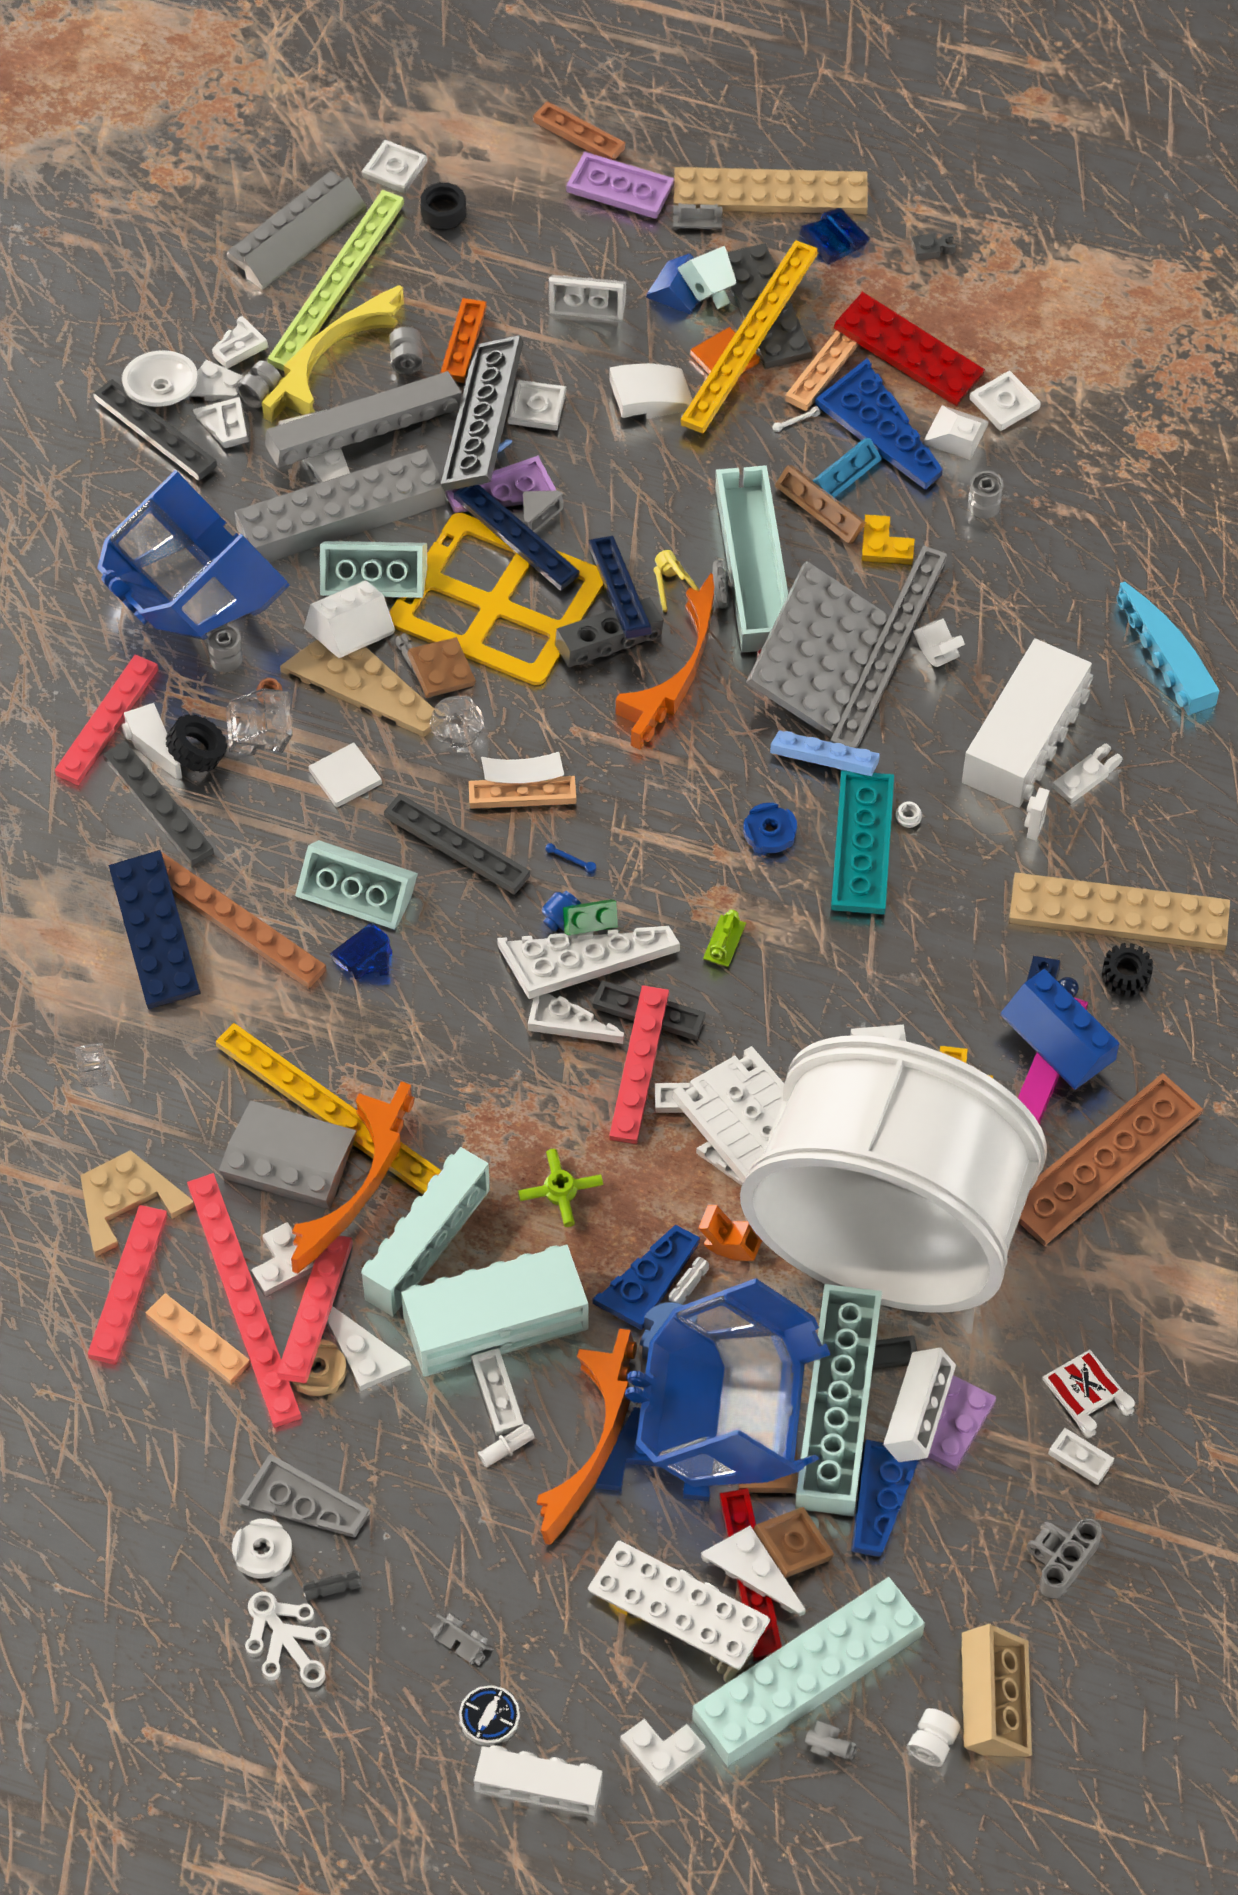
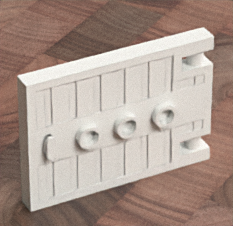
(735, 1108)

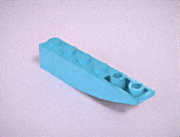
(1170, 652)

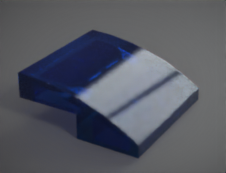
(834, 235)

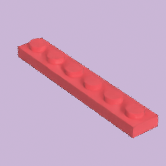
(106, 720)
(639, 1065)
(127, 1285)
(314, 1311)

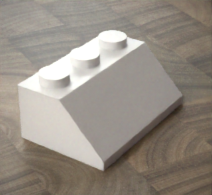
(587, 297)
(350, 619)

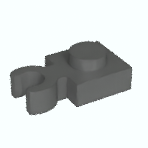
(929, 246)

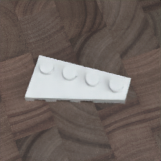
(327, 464)

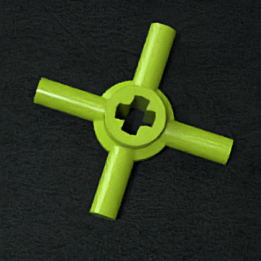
(563, 1195)

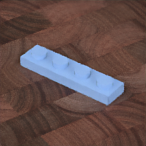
(824, 753)

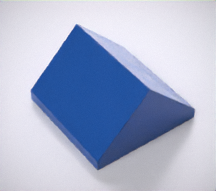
(671, 287)

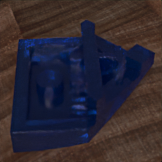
(364, 952)

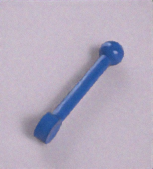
(590, 867)

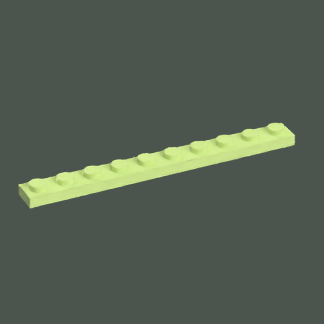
(337, 278)

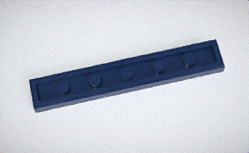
(517, 535)
(619, 587)

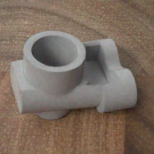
(825, 1740)

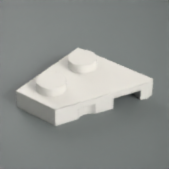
(239, 344)
(224, 421)

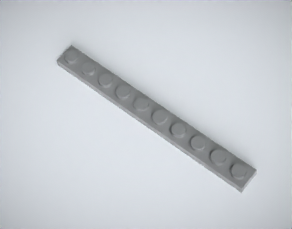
(889, 647)

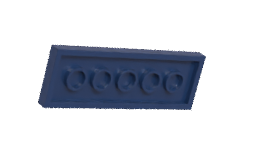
(154, 929)

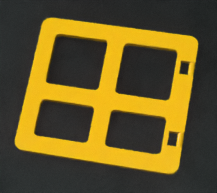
(494, 604)

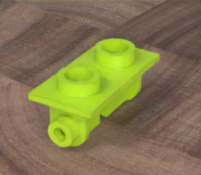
(725, 939)

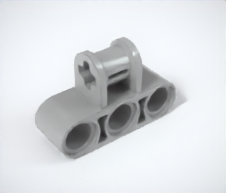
(1054, 1544)

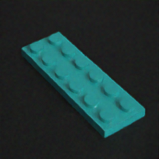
(862, 843)

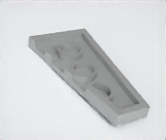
(301, 1498)

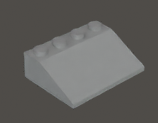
(288, 1154)

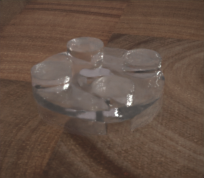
(460, 708)

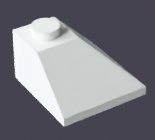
(956, 432)

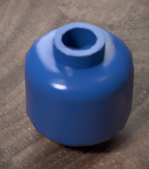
(554, 909)

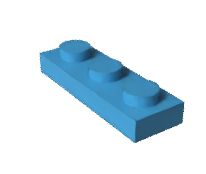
(848, 468)

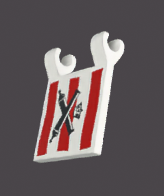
(1085, 1387)

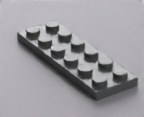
(786, 338)

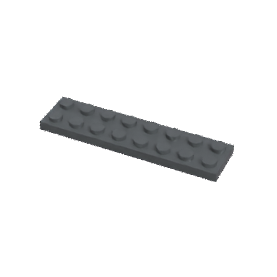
(482, 413)

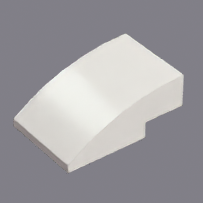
(649, 390)

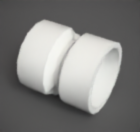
(933, 1737)

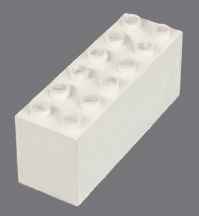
(1027, 723)

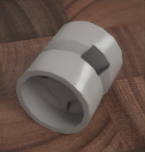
(406, 350)
(258, 383)
(985, 494)
(225, 649)

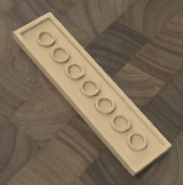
(772, 190)
(1119, 911)

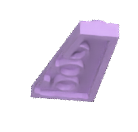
(510, 482)

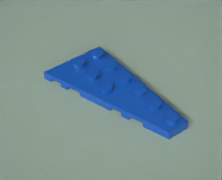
(872, 412)

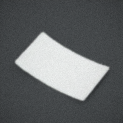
(523, 770)

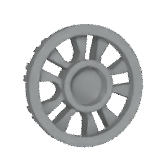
(721, 585)

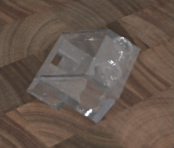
(249, 732)

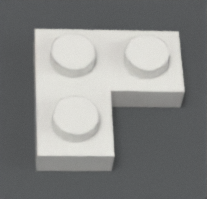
(278, 1271)
(659, 1757)

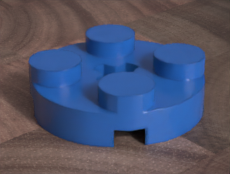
(766, 841)

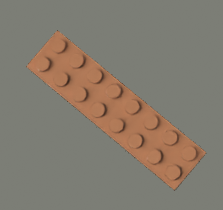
(1106, 1157)

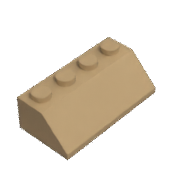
(996, 1692)

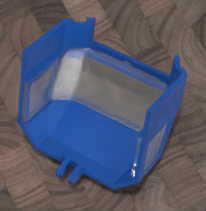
(183, 567)
(727, 1387)

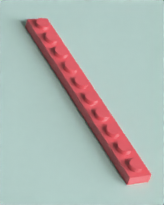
(243, 1299)

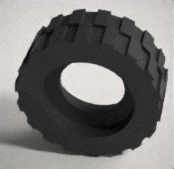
(188, 754)

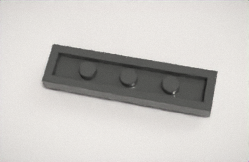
(624, 1002)

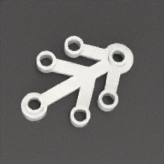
(284, 1636)

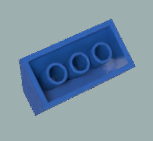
(1060, 1029)

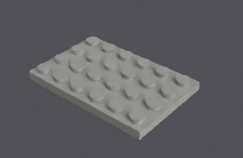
(817, 649)

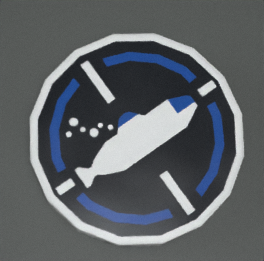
(489, 1715)

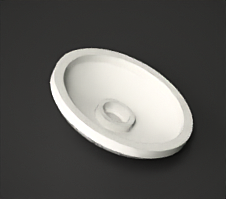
(159, 378)

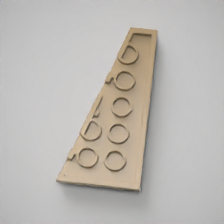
(364, 682)

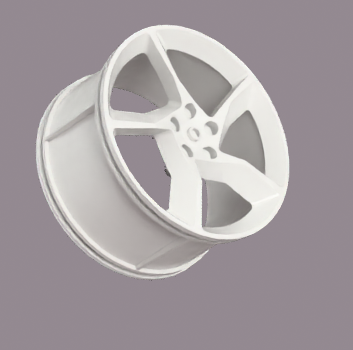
(895, 1173)

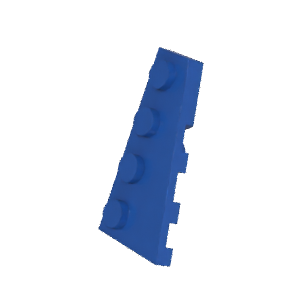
(648, 1277)
(879, 1497)

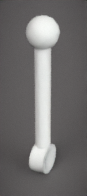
(815, 411)

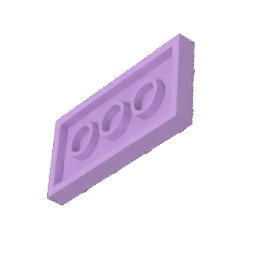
(620, 185)

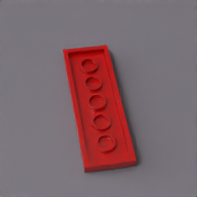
(909, 348)

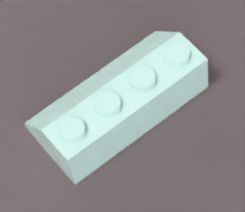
(390, 567)
(355, 884)

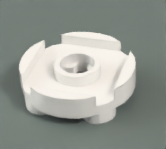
(262, 1565)

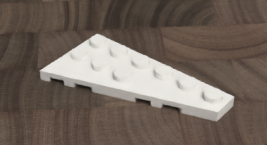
(572, 959)

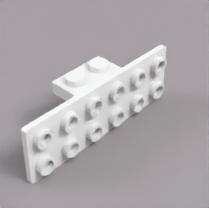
(679, 1604)

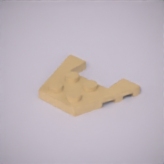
(120, 1188)

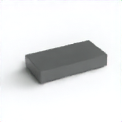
(894, 1352)

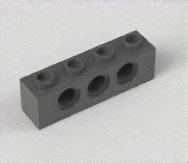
(602, 635)

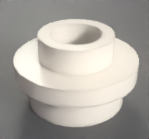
(908, 808)

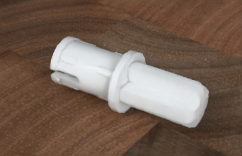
(506, 1445)

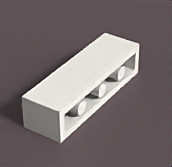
(919, 1405)
(538, 1780)

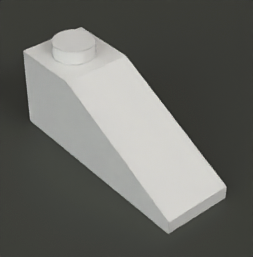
(149, 737)

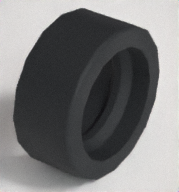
(443, 191)

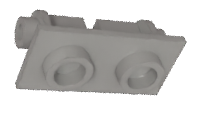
(690, 217)
(471, 1644)

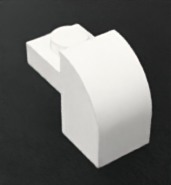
(938, 643)

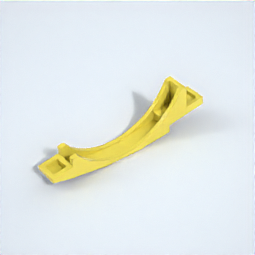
(293, 389)

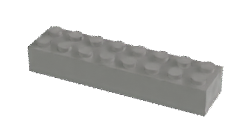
(342, 506)

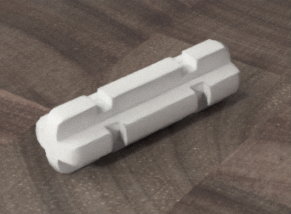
(689, 1281)

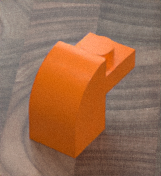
(727, 1237)

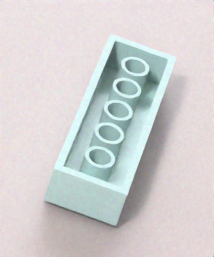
(425, 1230)

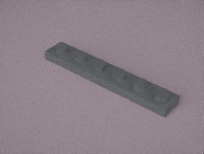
(156, 430)
(158, 803)
(457, 843)

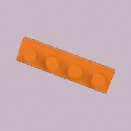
(464, 338)

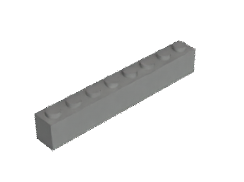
(362, 419)

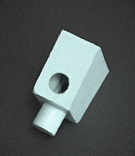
(710, 276)

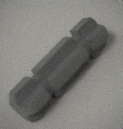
(332, 1585)

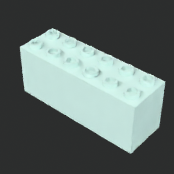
(495, 1308)

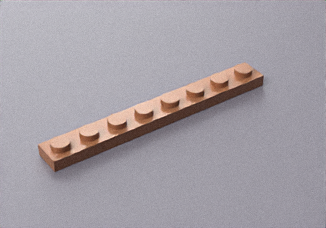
(243, 925)

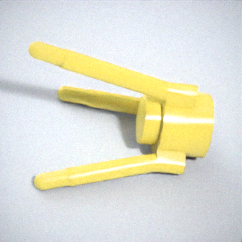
(669, 566)

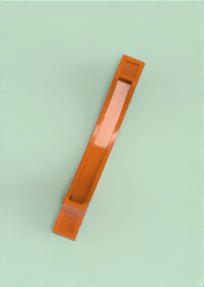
(652, 705)
(384, 1125)
(610, 1375)

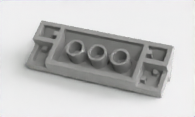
(297, 229)

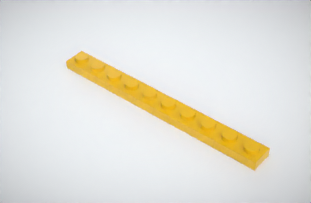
(748, 337)
(318, 1101)

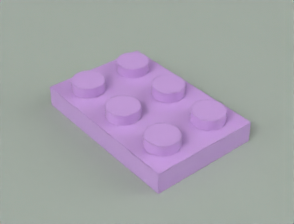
(959, 1422)

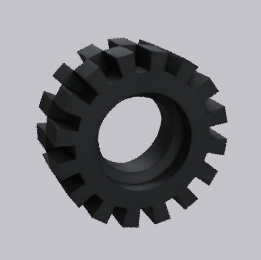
(1127, 956)

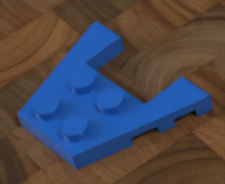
(628, 1452)

